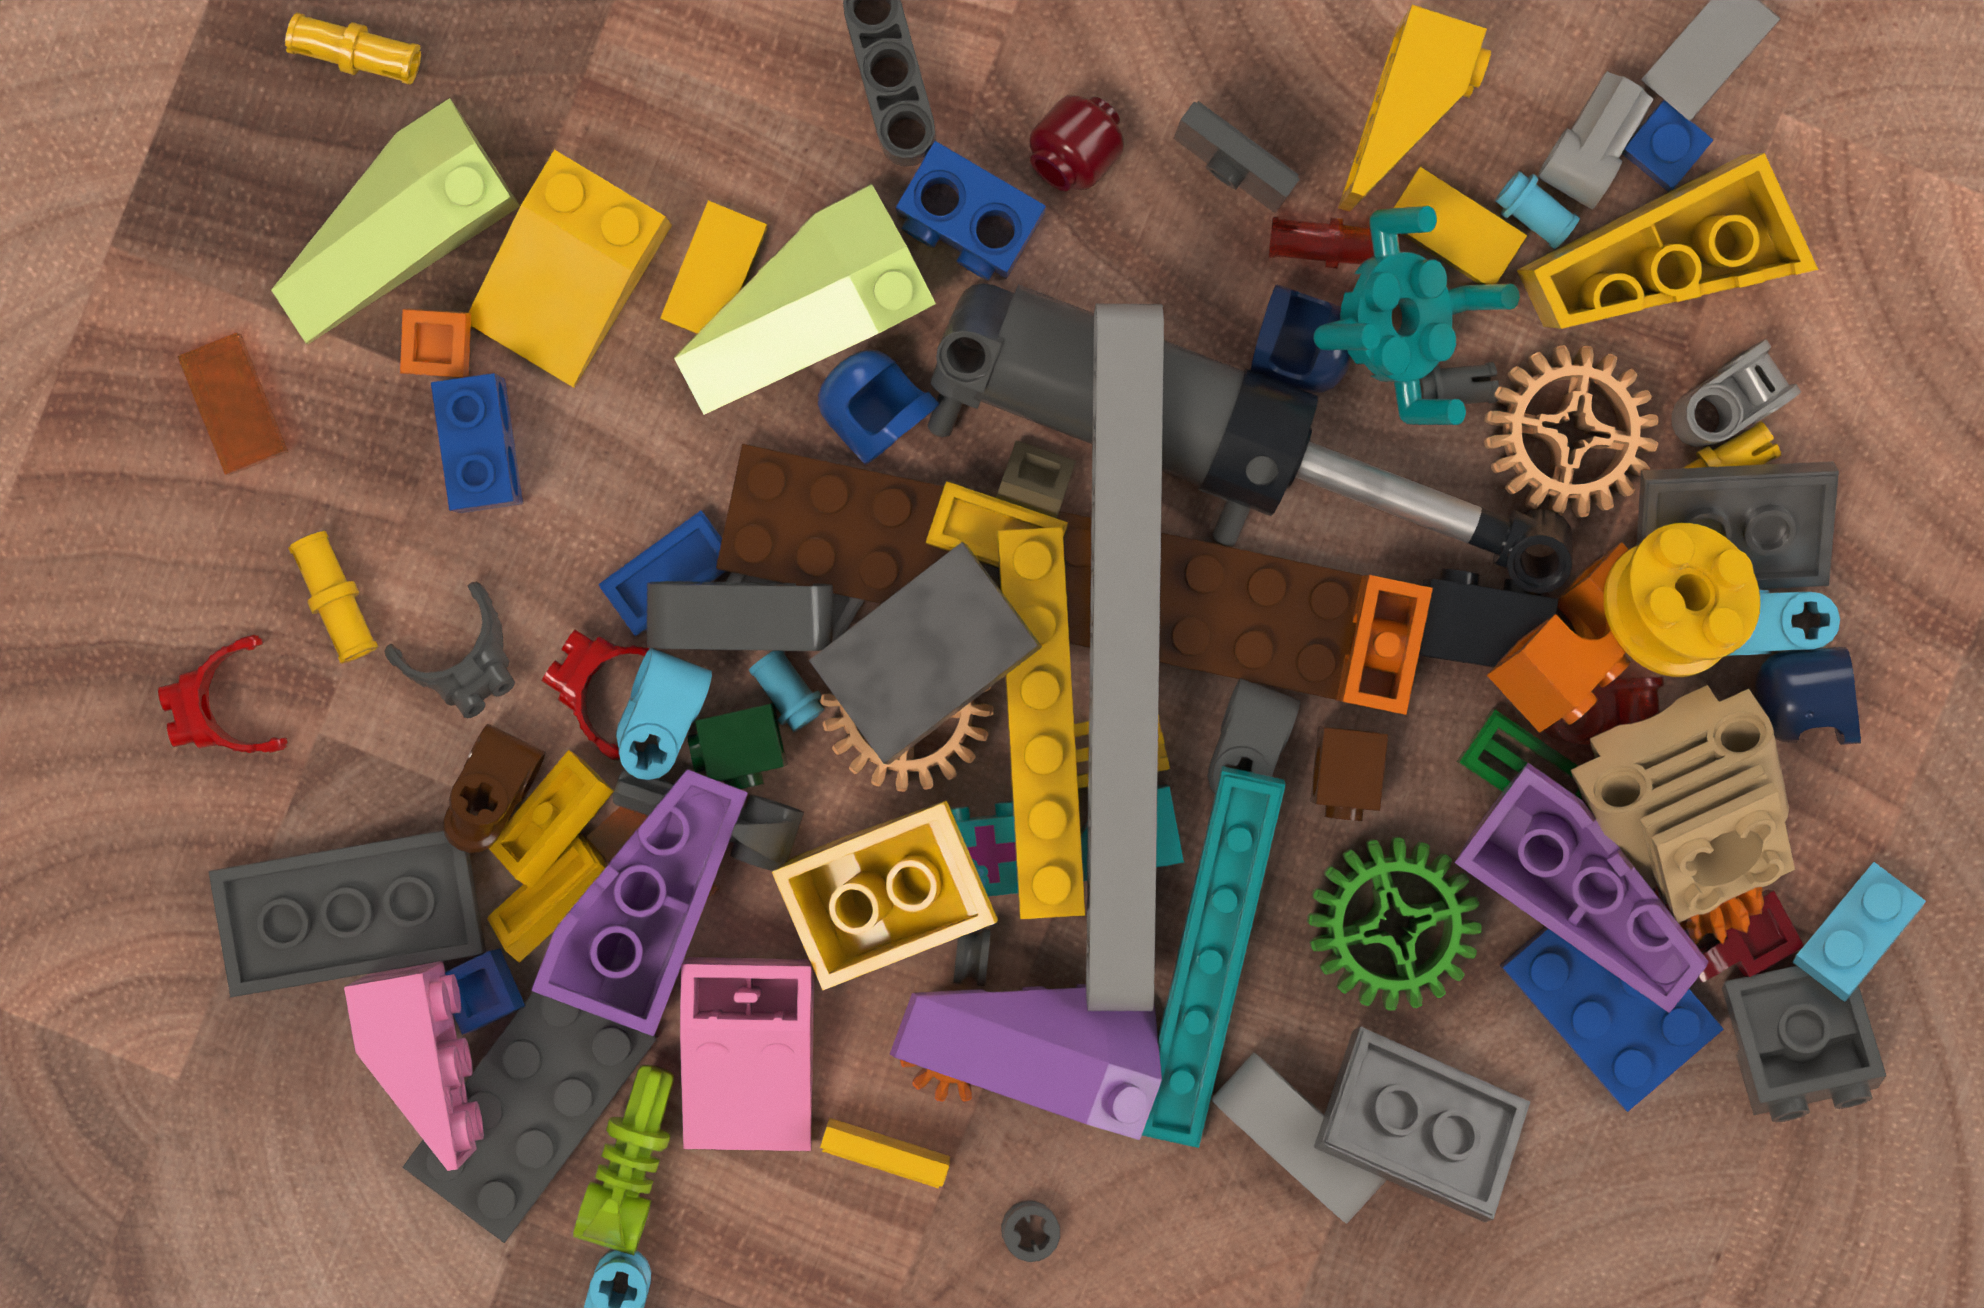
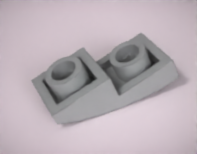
(1709, 52)

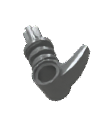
(760, 836)

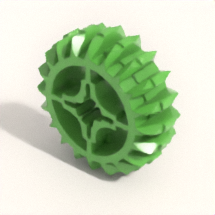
(1364, 932)

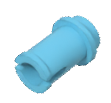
(1536, 209)
(787, 690)

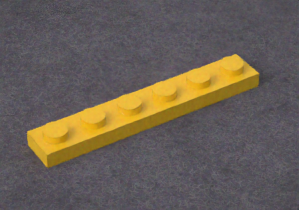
(1042, 729)

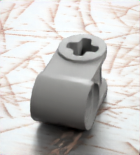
(1741, 391)

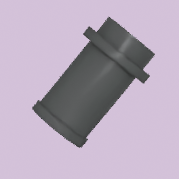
(1464, 383)

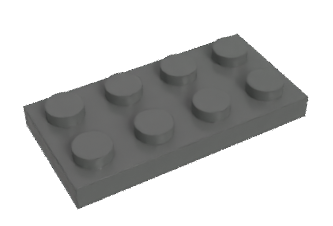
(346, 912)
(536, 1103)

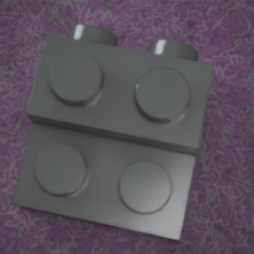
(1801, 1043)

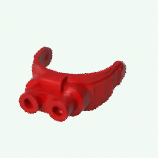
(575, 675)
(192, 711)

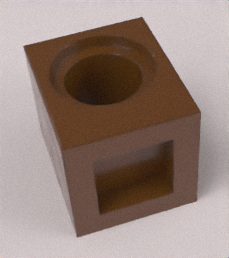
(1348, 772)

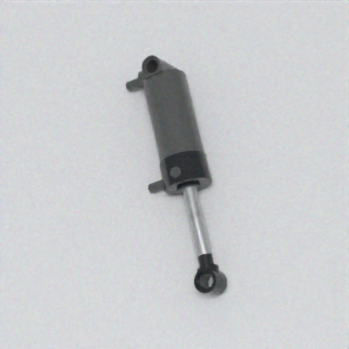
(1220, 428)

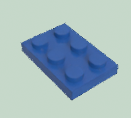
(1607, 1022)

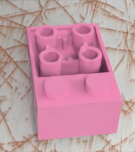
(411, 1047)
(747, 1053)

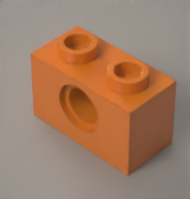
(1384, 644)

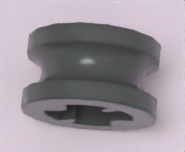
(972, 957)
(1012, 1237)

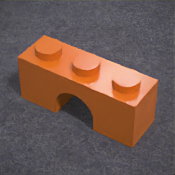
(1553, 668)

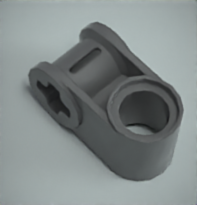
(1254, 729)

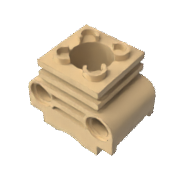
(1693, 799)

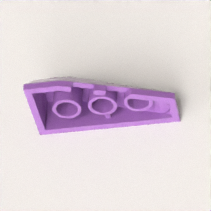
(1561, 869)
(636, 920)
(1040, 1051)

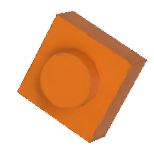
(435, 343)

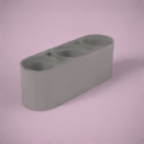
(1287, 1130)

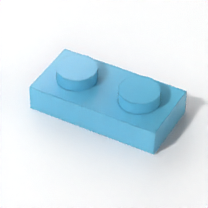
(1859, 931)

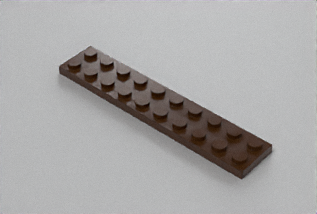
(868, 537)

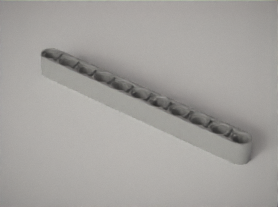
(1124, 655)

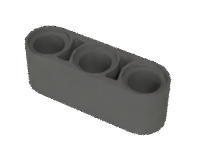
(895, 103)
(739, 616)

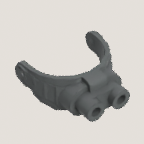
(478, 674)

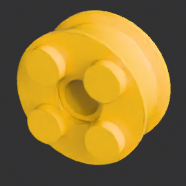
(1676, 568)

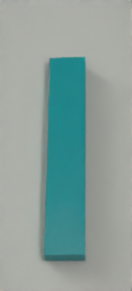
(1212, 951)

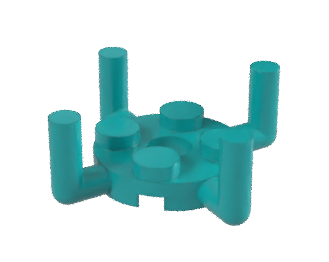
(1426, 311)

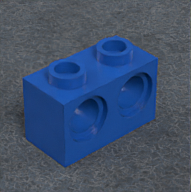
(980, 197)
(476, 443)

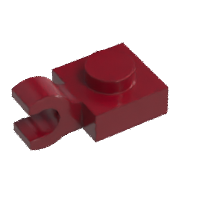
(1766, 942)

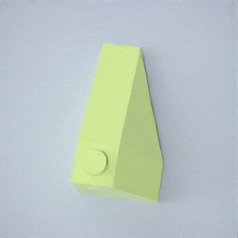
(402, 215)
(818, 295)

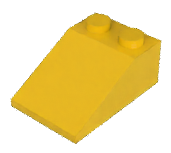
(1423, 77)
(566, 268)
(884, 894)

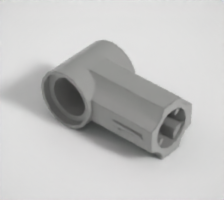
(1589, 153)

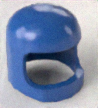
(871, 403)

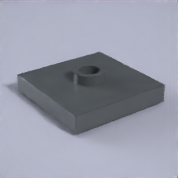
(1235, 157)

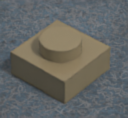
(1036, 479)

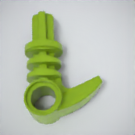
(614, 1212)

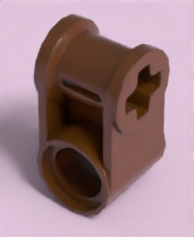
(492, 783)

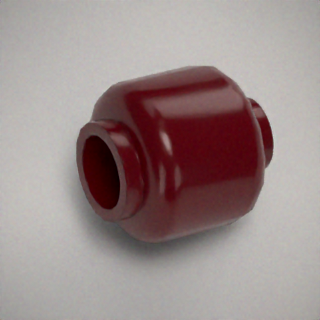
(1076, 143)

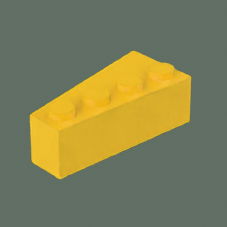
(1689, 243)

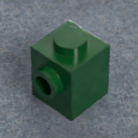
(738, 746)

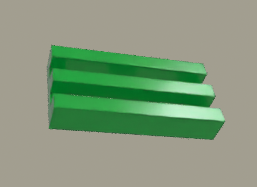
(1483, 741)

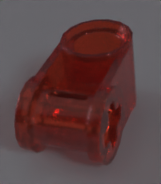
(1617, 704)

